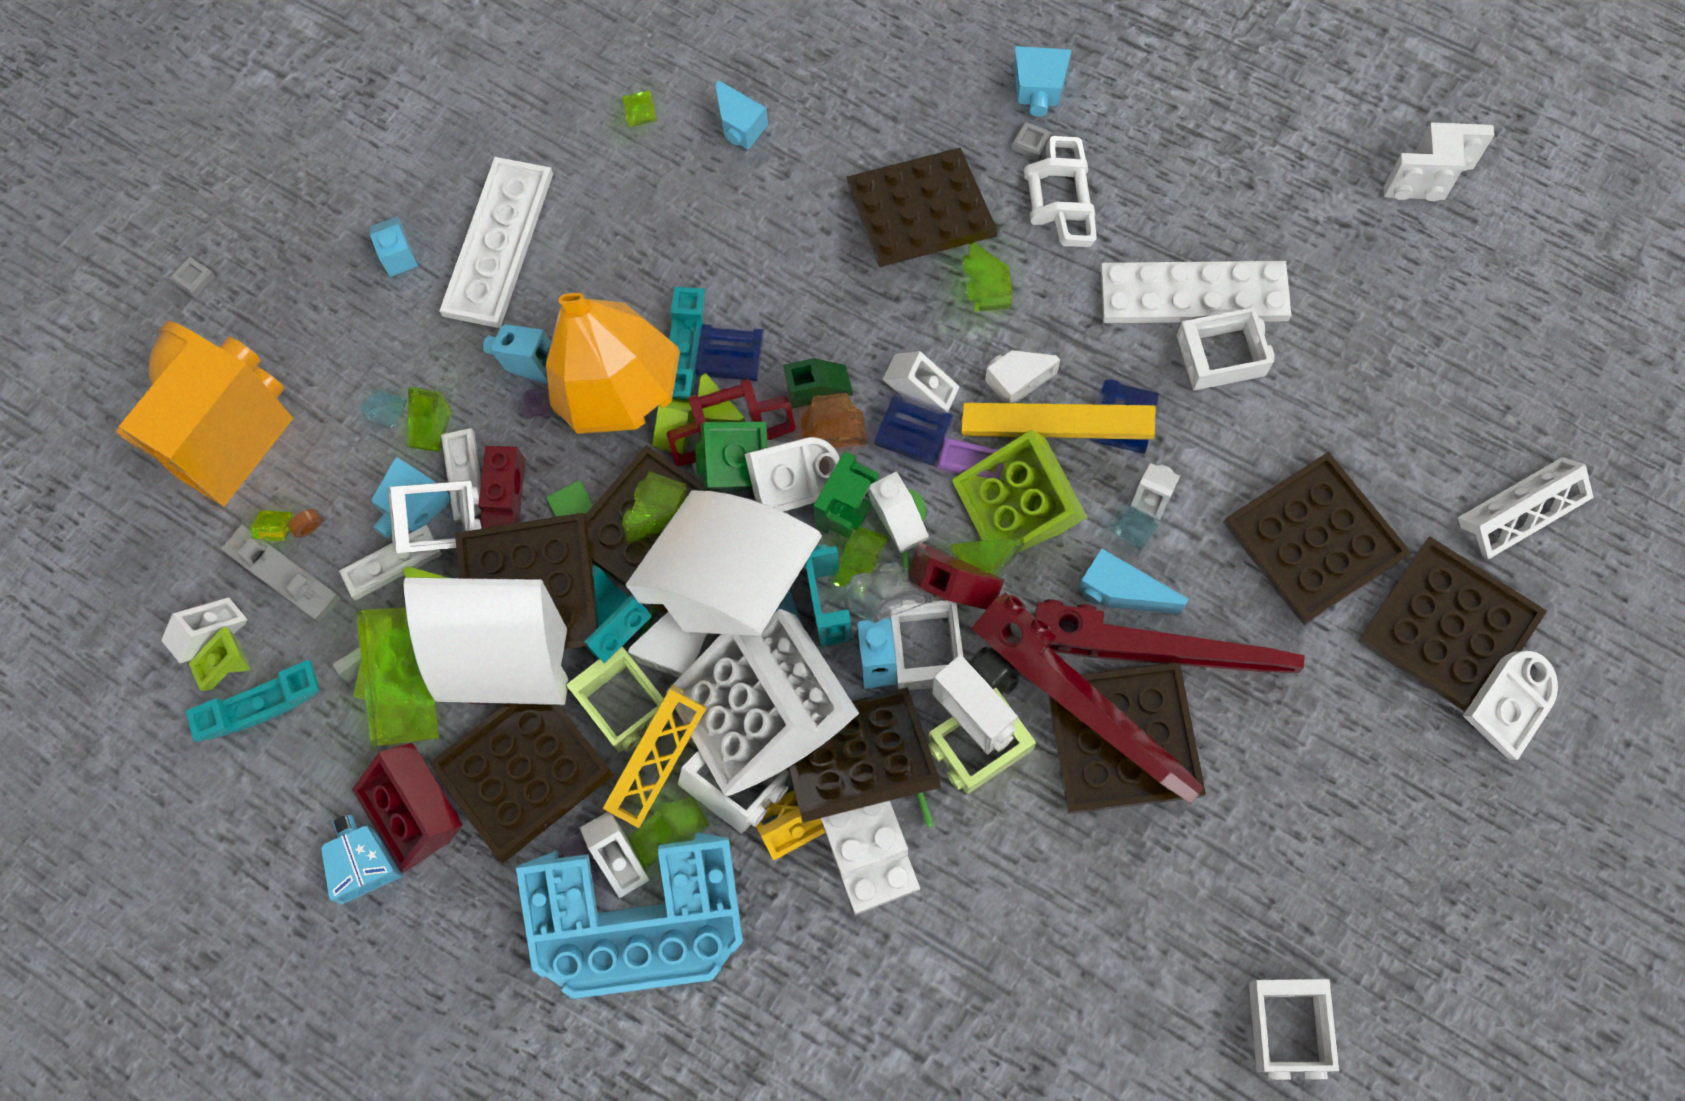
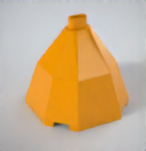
(607, 365)

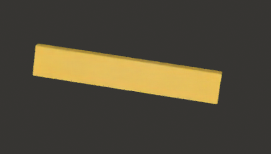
(1059, 420)

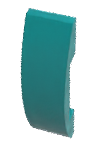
(685, 331)
(255, 705)

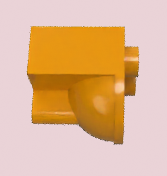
(206, 411)

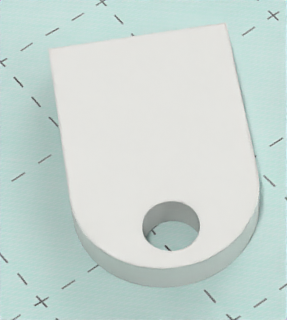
(790, 472)
(1512, 703)

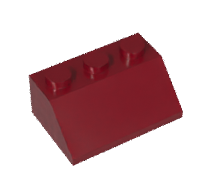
(406, 805)

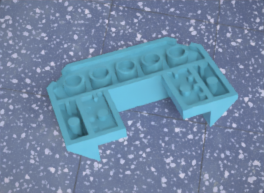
(632, 946)

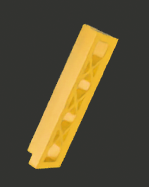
(642, 751)
(787, 830)

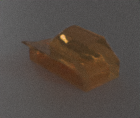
(835, 421)

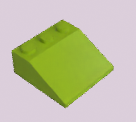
(1028, 500)

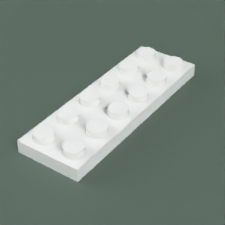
(496, 242)
(1193, 290)

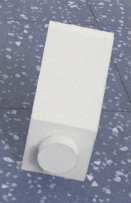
(1019, 373)
(921, 381)
(1155, 490)
(897, 512)
(195, 627)
(614, 854)

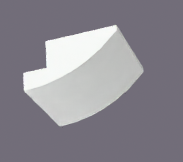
(723, 563)
(487, 640)
(764, 701)

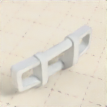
(1063, 210)

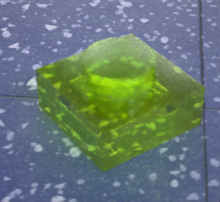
(639, 108)
(271, 525)

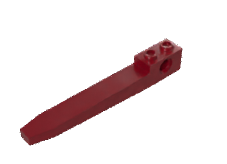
(501, 488)
(1137, 645)
(1048, 671)

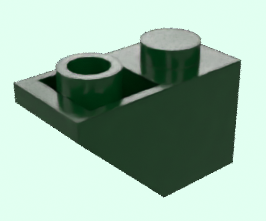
(815, 378)

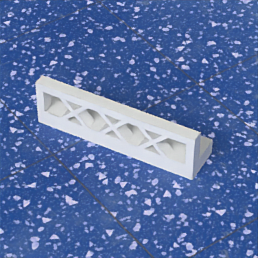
(1530, 493)

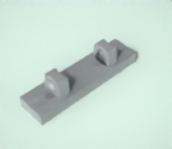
(281, 574)

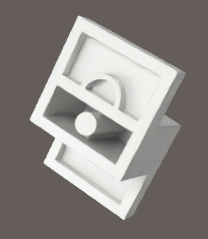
(1438, 161)
(871, 856)

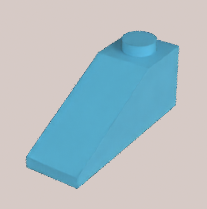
(1125, 587)

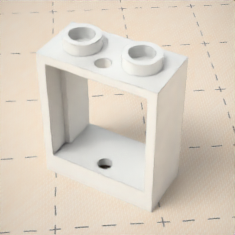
(1194, 356)
(398, 514)
(924, 676)
(975, 705)
(692, 781)
(1324, 1021)

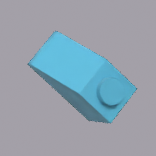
(740, 116)
(392, 246)

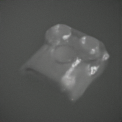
(884, 593)

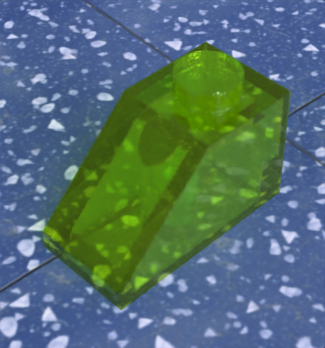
(670, 824)

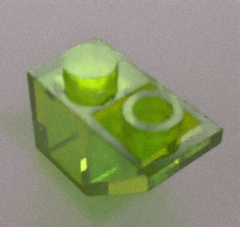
(989, 280)
(655, 506)

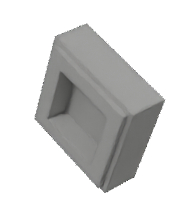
(1031, 140)
(192, 277)

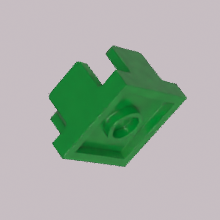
(722, 453)
(842, 500)

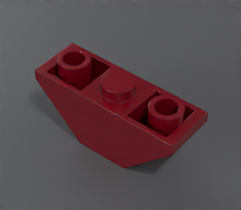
(953, 578)

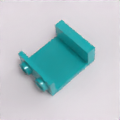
(617, 617)
(832, 626)

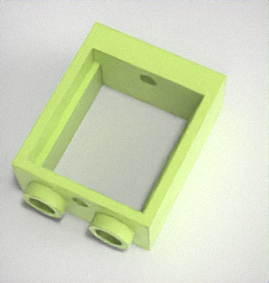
(596, 677)
(958, 774)

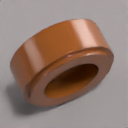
(304, 523)

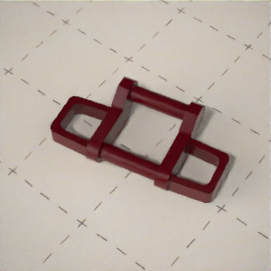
(755, 408)

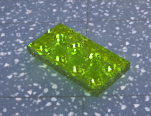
(395, 692)

